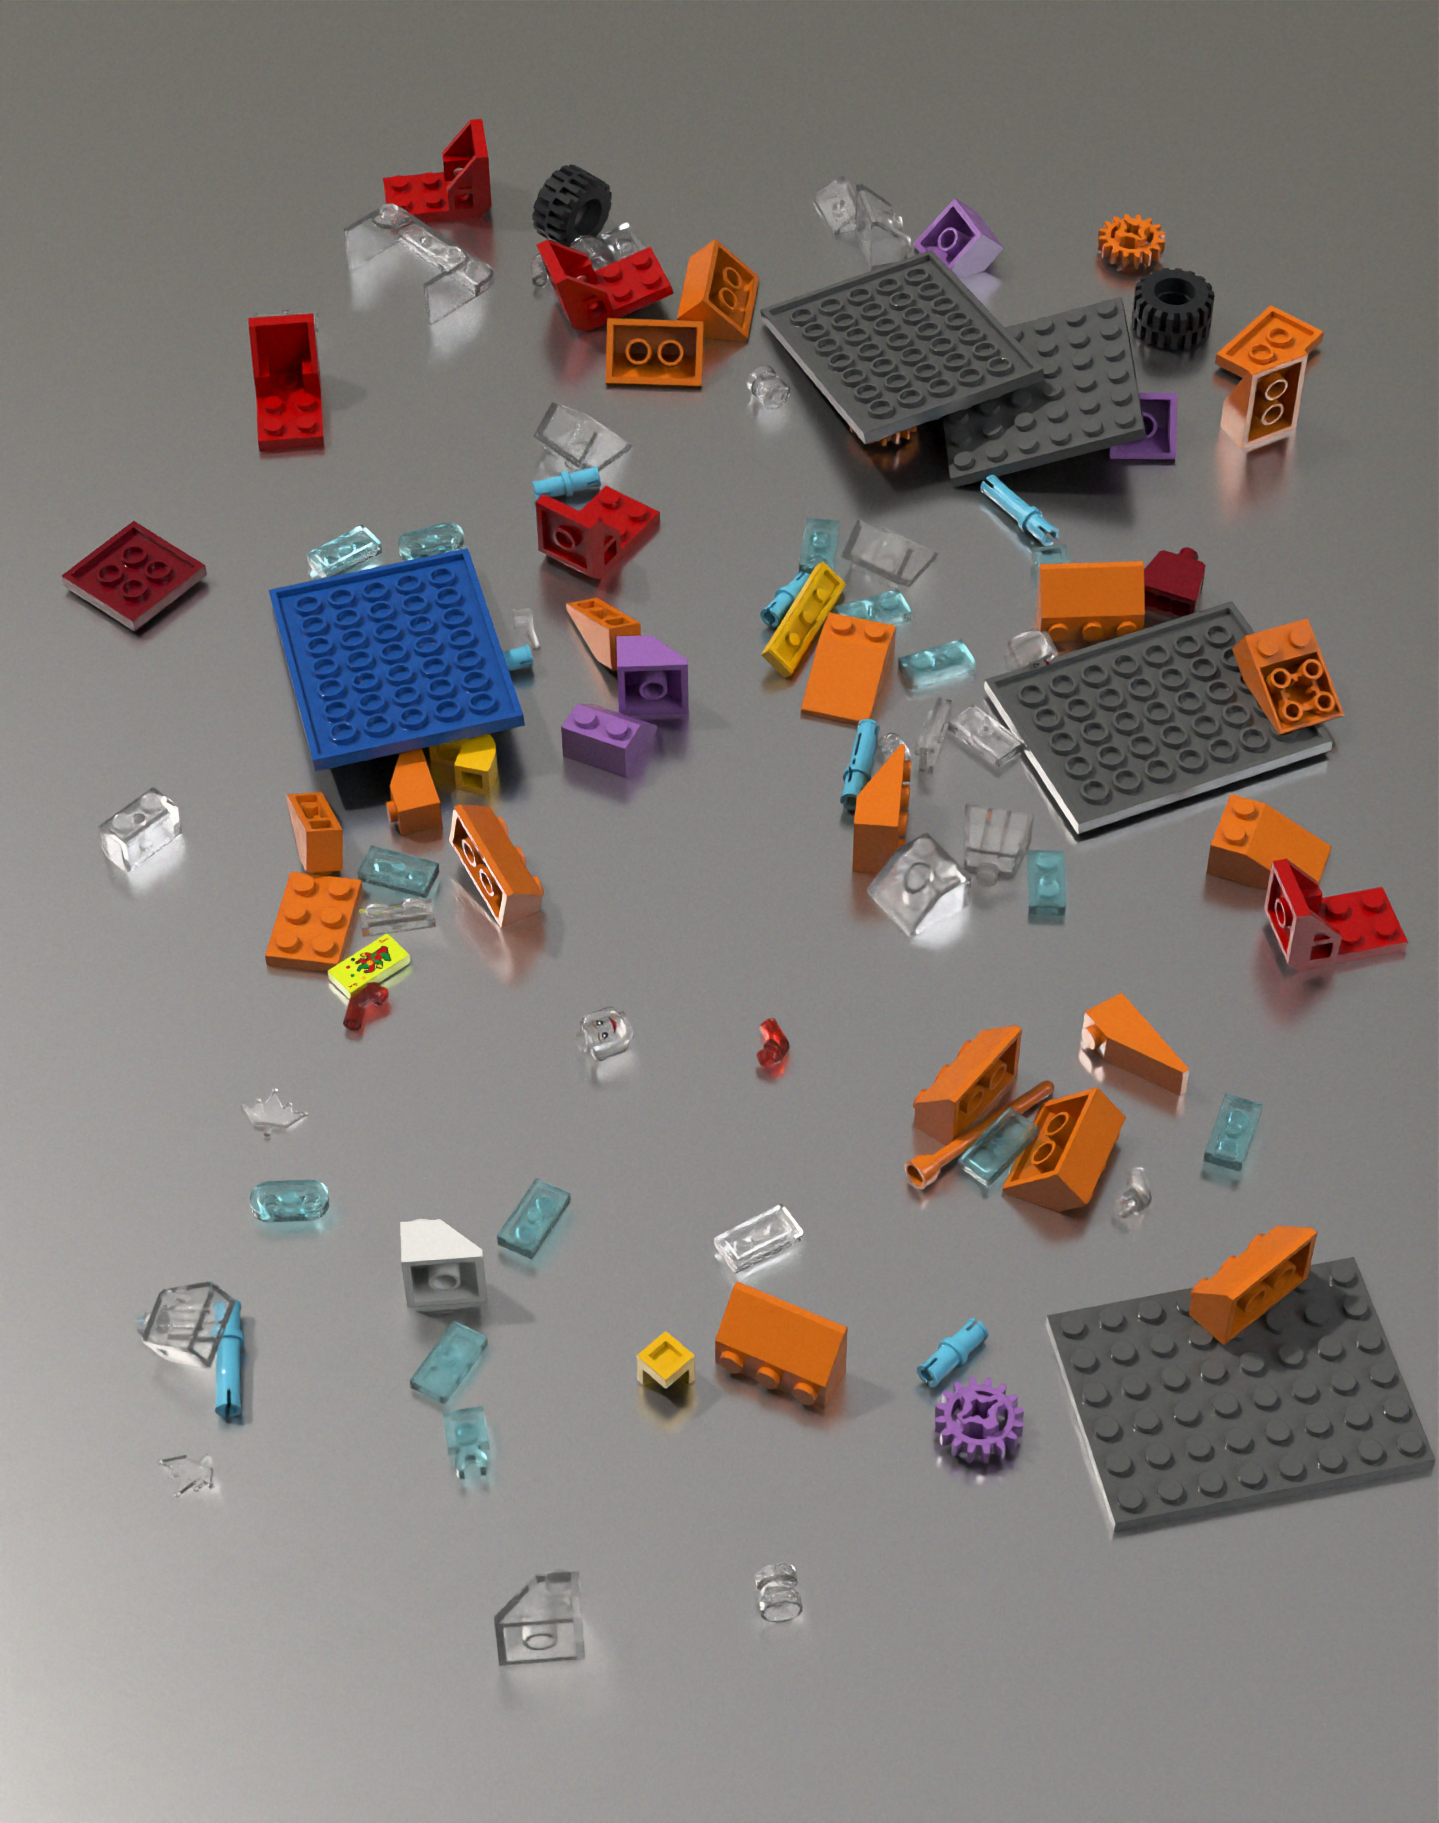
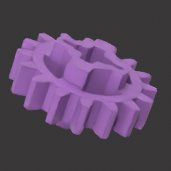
(978, 1421)

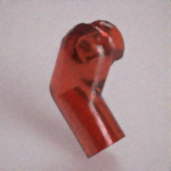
(357, 1004)
(776, 1044)

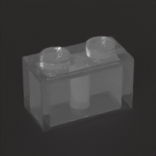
(140, 830)

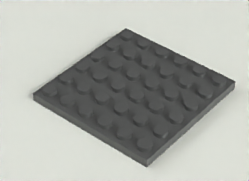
(1077, 409)

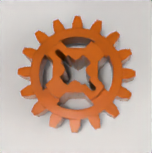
(1131, 241)

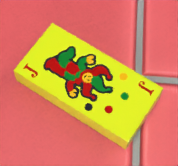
(368, 965)

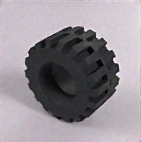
(571, 205)
(1172, 308)

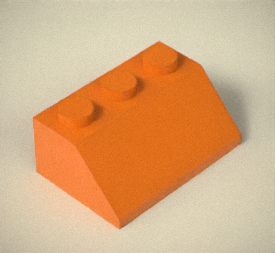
(719, 292)
(655, 352)
(1090, 600)
(495, 863)
(969, 1084)
(1068, 1153)
(1253, 1281)
(781, 1346)

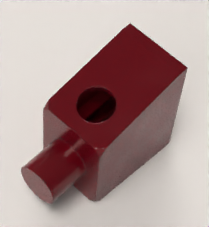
(1174, 583)

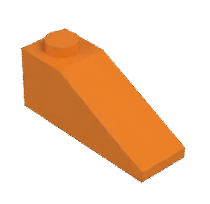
(600, 625)
(413, 795)
(316, 833)
(1132, 1044)

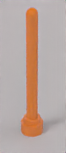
(924, 1168)

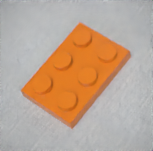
(1266, 340)
(313, 922)

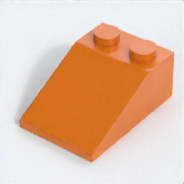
(1265, 401)
(849, 669)
(1254, 836)

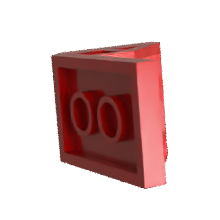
(450, 192)
(604, 292)
(287, 381)
(595, 535)
(1328, 929)

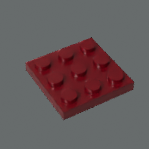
(134, 575)

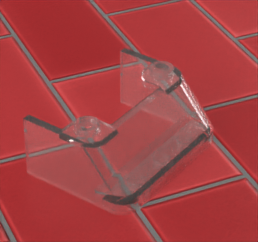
(462, 273)

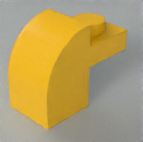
(472, 761)

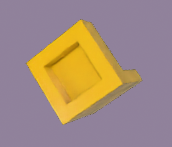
(665, 1362)

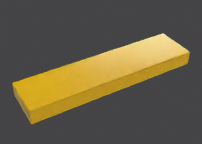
(803, 619)

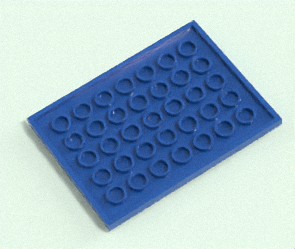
(394, 659)

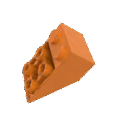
(1288, 676)
(879, 814)

